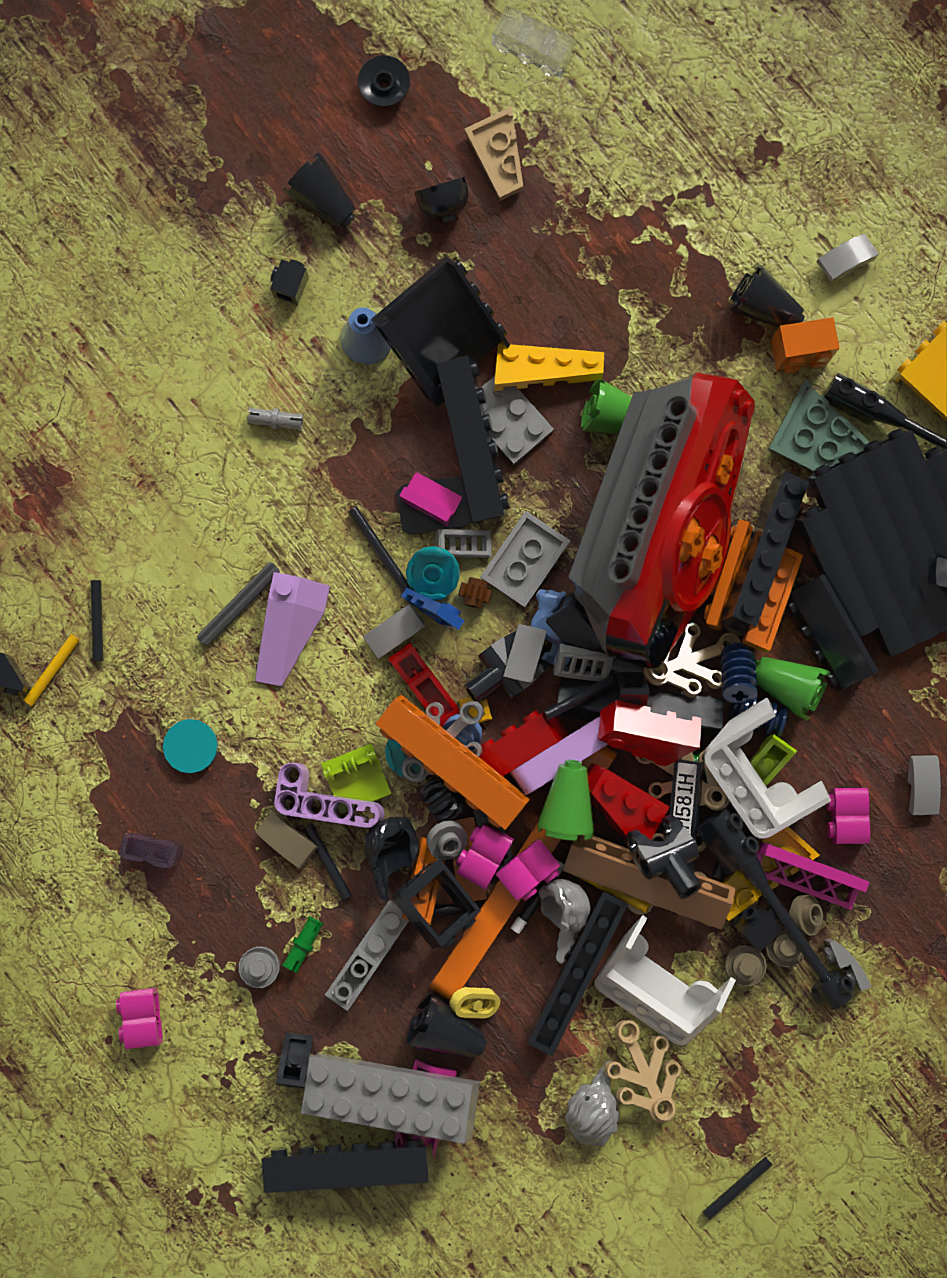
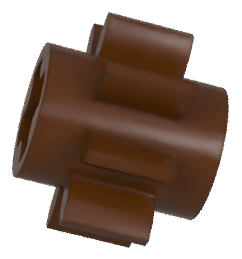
(475, 593)

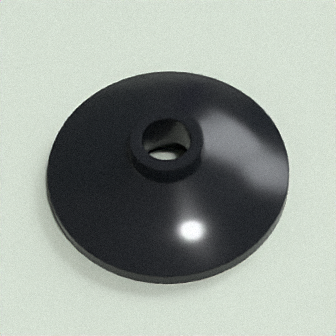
(380, 70)

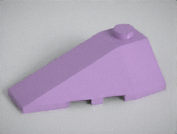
(290, 619)

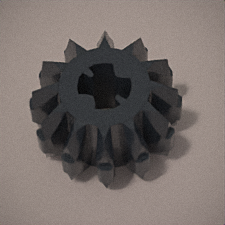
(441, 801)

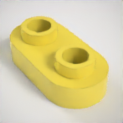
(474, 1002)

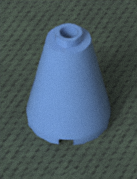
(362, 339)

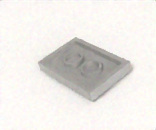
(514, 421)
(525, 559)

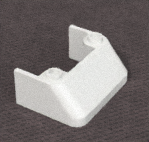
(761, 808)
(657, 995)

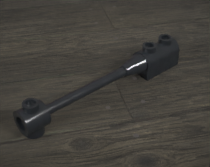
(869, 406)
(738, 853)

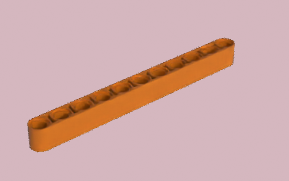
(495, 911)

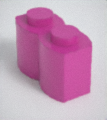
(849, 816)
(484, 855)
(528, 870)
(140, 1018)

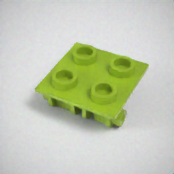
(356, 776)

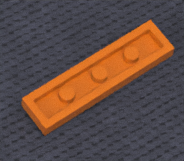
(739, 541)
(765, 632)

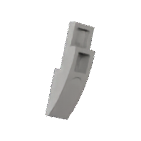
(367, 956)

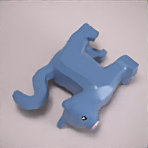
(548, 603)

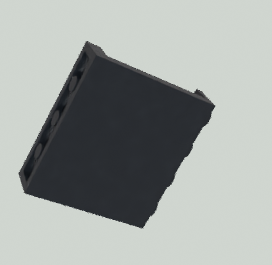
(438, 322)

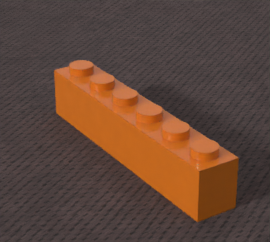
(452, 762)

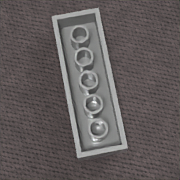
(391, 1097)

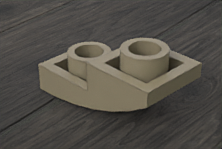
(286, 840)

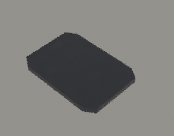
(417, 522)

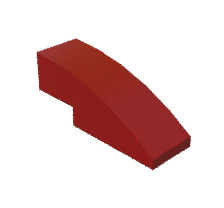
(423, 682)

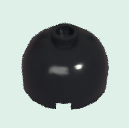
(443, 199)

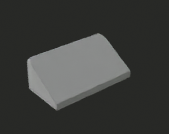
(525, 653)

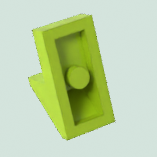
(771, 758)

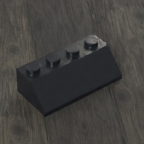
(830, 633)

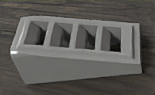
(485, 535)
(578, 653)

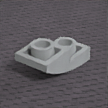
(847, 257)
(394, 631)
(926, 785)
(842, 958)

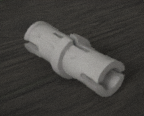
(275, 419)

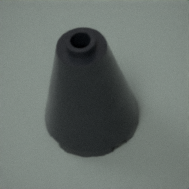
(321, 192)
(765, 299)
(444, 1032)

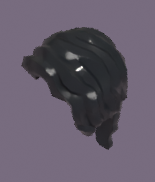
(389, 848)

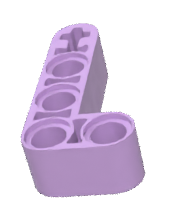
(544, 766)
(329, 803)

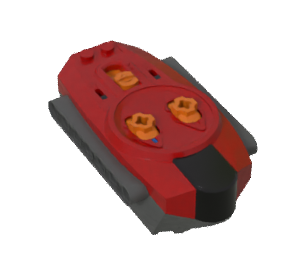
(663, 515)

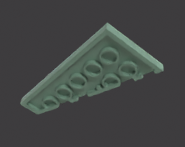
(814, 432)

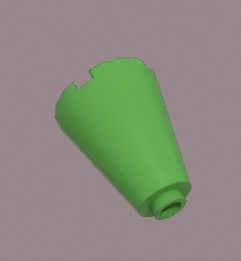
(605, 409)
(792, 684)
(568, 804)

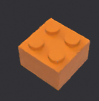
(804, 345)

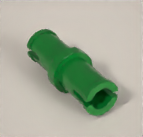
(303, 944)

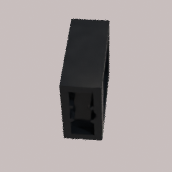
(437, 870)

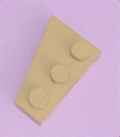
(497, 152)

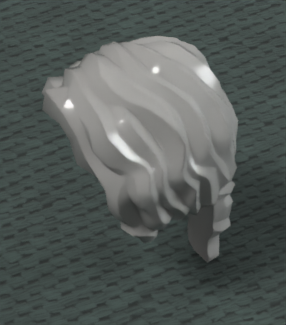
(568, 909)
(593, 1111)

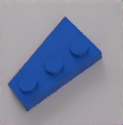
(443, 613)

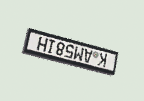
(687, 795)

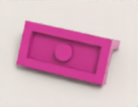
(431, 498)

